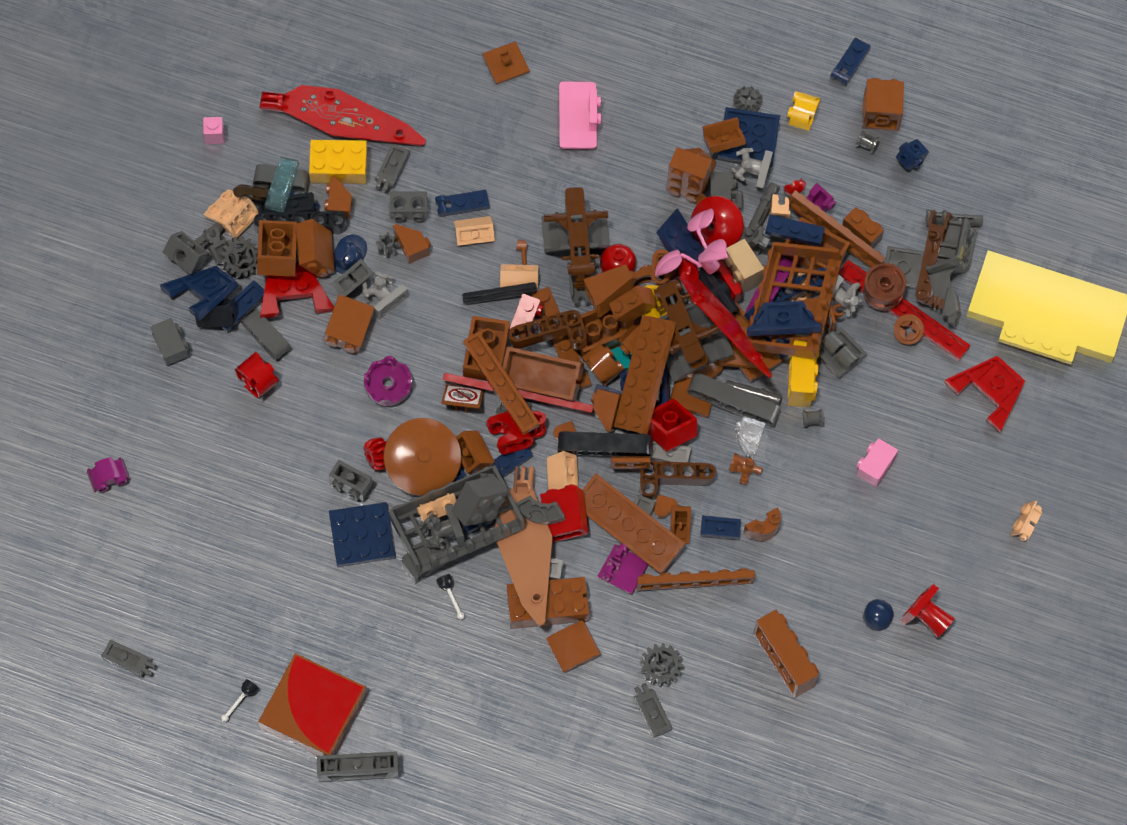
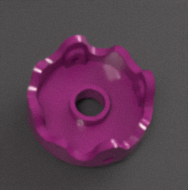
(383, 370)

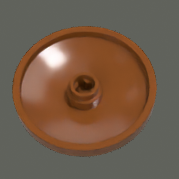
(421, 456)

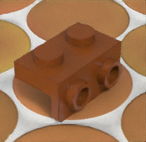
(723, 135)

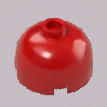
(617, 256)

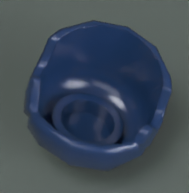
(878, 614)

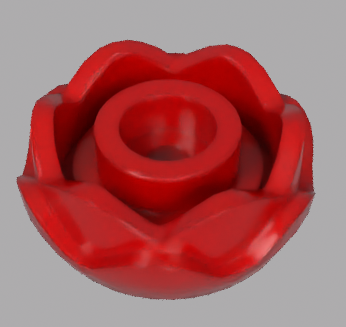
(798, 185)

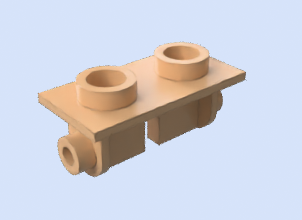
(436, 507)
(1029, 513)

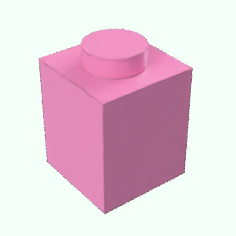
(213, 130)

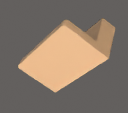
(474, 230)
(518, 274)
(562, 470)

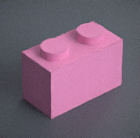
(876, 462)

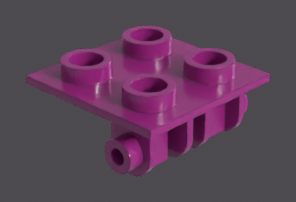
(622, 568)

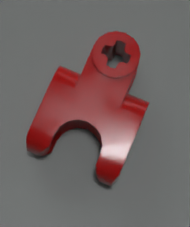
(514, 440)

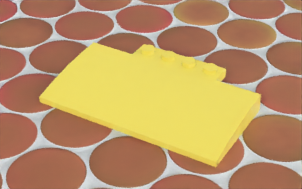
(1048, 310)

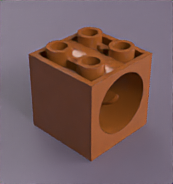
(883, 104)

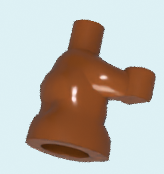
(745, 466)

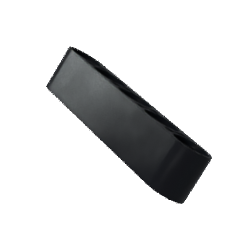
(327, 217)
(605, 444)

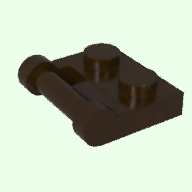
(257, 192)

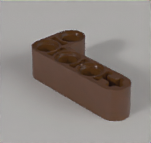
(548, 333)
(678, 478)

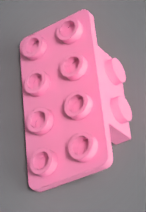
(578, 115)

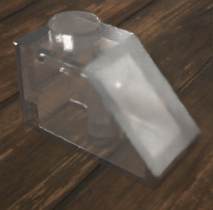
(749, 436)

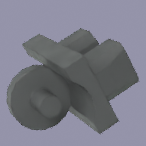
(755, 239)

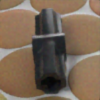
(719, 289)

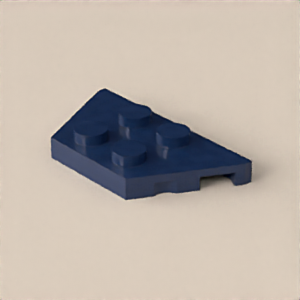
(676, 236)
(783, 318)

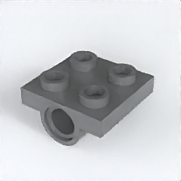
(840, 352)

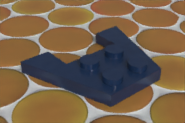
(208, 285)

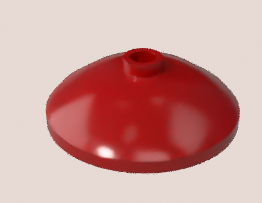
(726, 220)

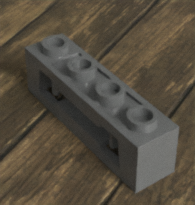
(357, 766)

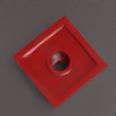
(928, 612)

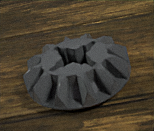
(740, 101)

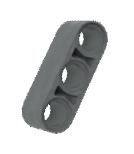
(265, 173)
(265, 334)

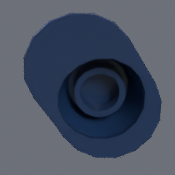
(348, 252)

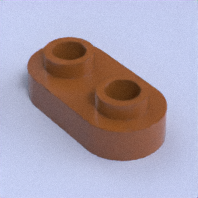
(656, 257)

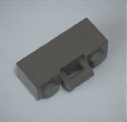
(723, 185)

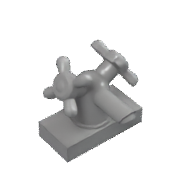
(753, 166)
(387, 299)
(846, 299)

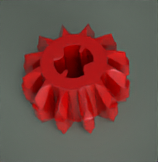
(374, 453)

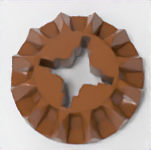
(900, 333)

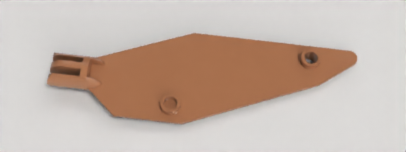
(527, 552)

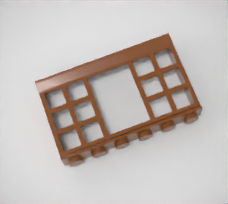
(823, 305)

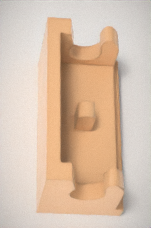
(779, 210)

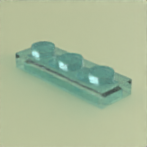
(282, 184)

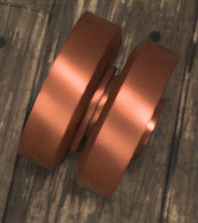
(884, 286)

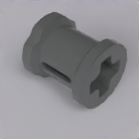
(867, 141)
(813, 417)

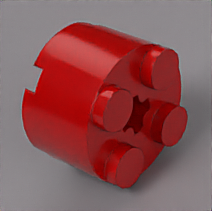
(256, 375)

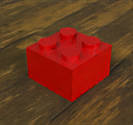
(672, 425)

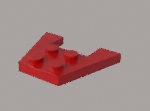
(292, 287)
(996, 382)

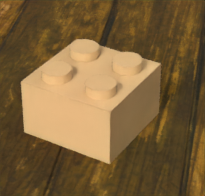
(744, 265)

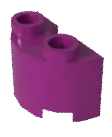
(821, 198)
(106, 473)

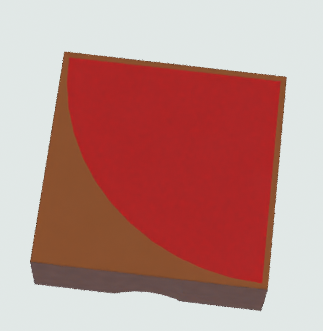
(312, 706)

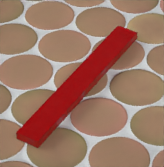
(933, 330)
(524, 393)

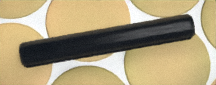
(498, 293)

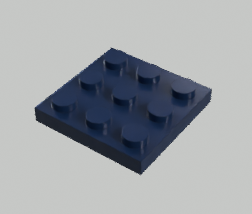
(759, 132)
(361, 534)

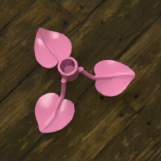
(707, 259)

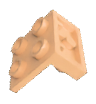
(232, 213)

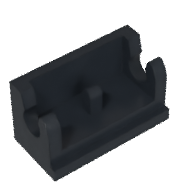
(220, 315)

